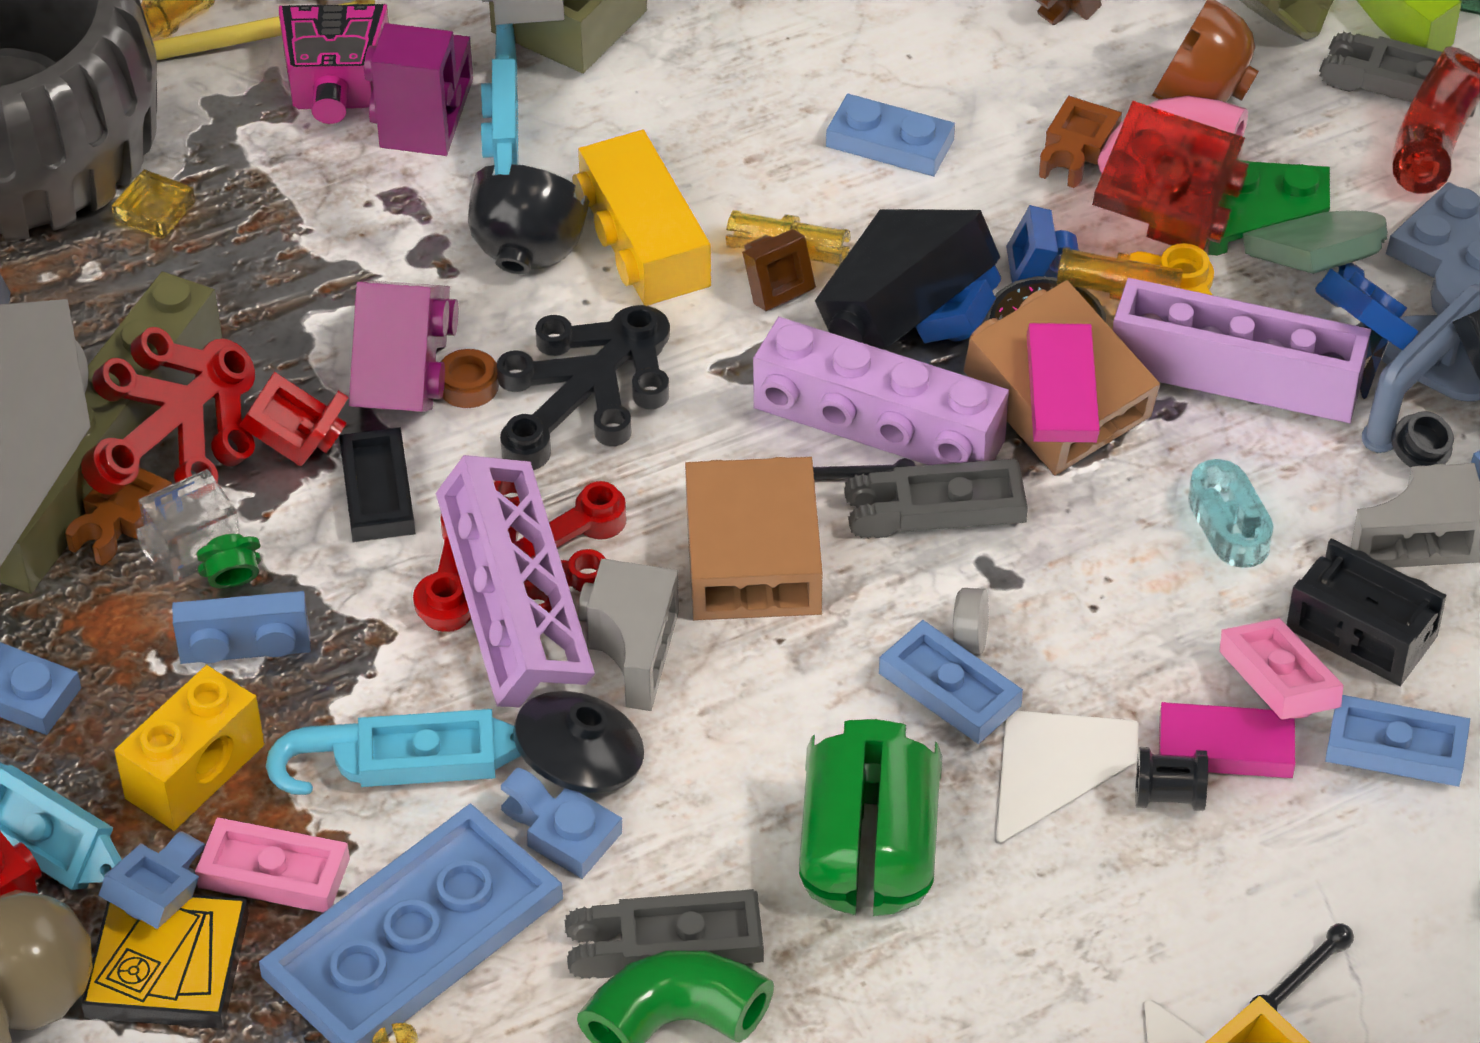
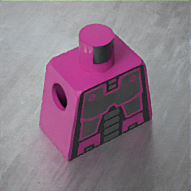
(327, 55)

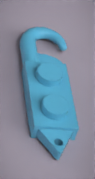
(501, 104)
(401, 749)
(59, 834)

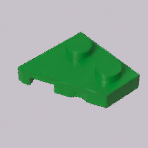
(1273, 196)

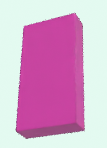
(1062, 383)
(1235, 738)

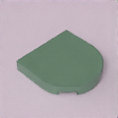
(1319, 240)

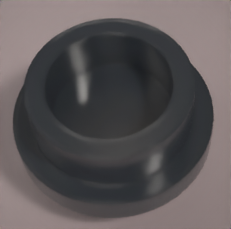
(1423, 439)

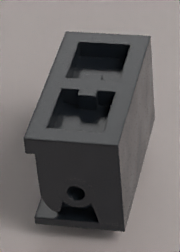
(1366, 612)

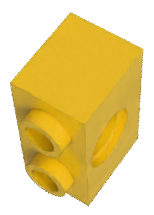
(189, 747)

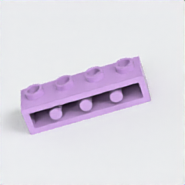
(1244, 349)
(877, 396)

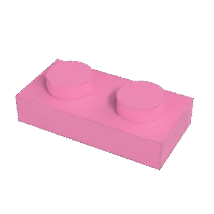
(1281, 669)
(272, 865)

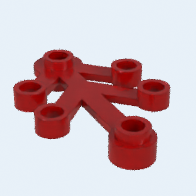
(220, 372)
(597, 514)

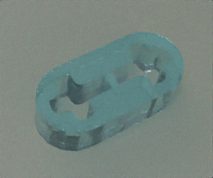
(1219, 517)

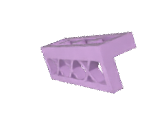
(495, 573)

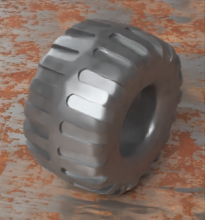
(71, 107)

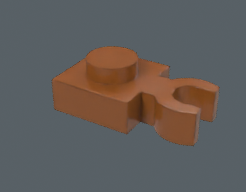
(1077, 137)
(112, 516)

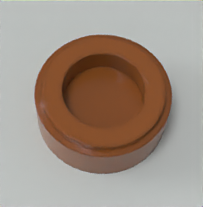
(469, 378)

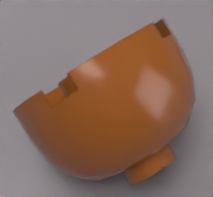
(1212, 58)

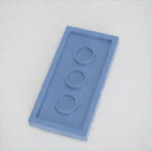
(411, 929)

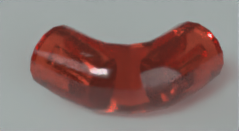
(1435, 121)

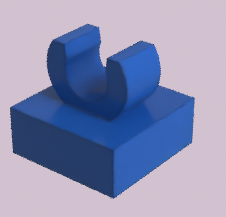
(1037, 246)

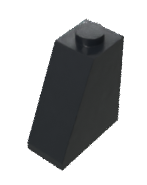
(905, 272)

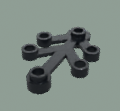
(632, 334)

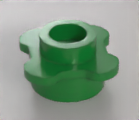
(229, 560)

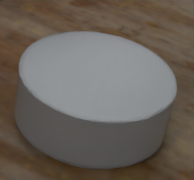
(971, 619)

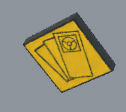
(171, 972)

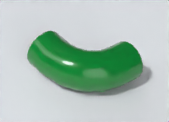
(675, 988)

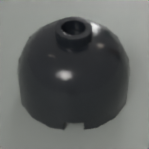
(525, 217)

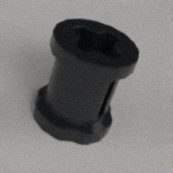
(1171, 778)

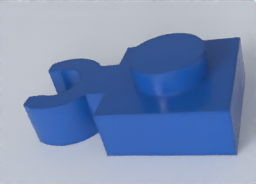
(963, 312)

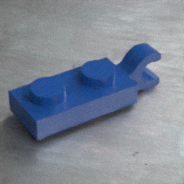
(1367, 303)

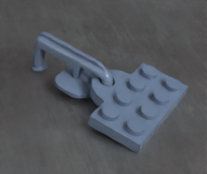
(1444, 244)

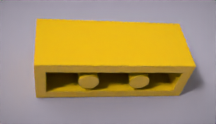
(643, 218)

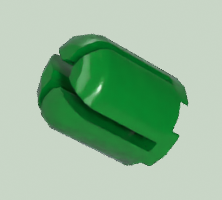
(860, 767)

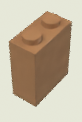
(1123, 384)
(753, 538)

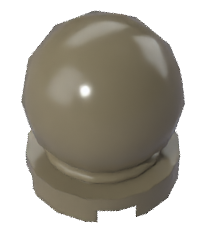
(41, 961)

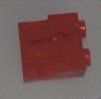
(1172, 176)

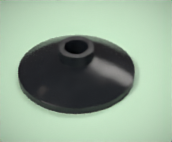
(578, 742)

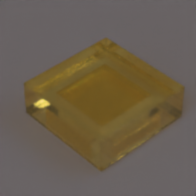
(153, 204)

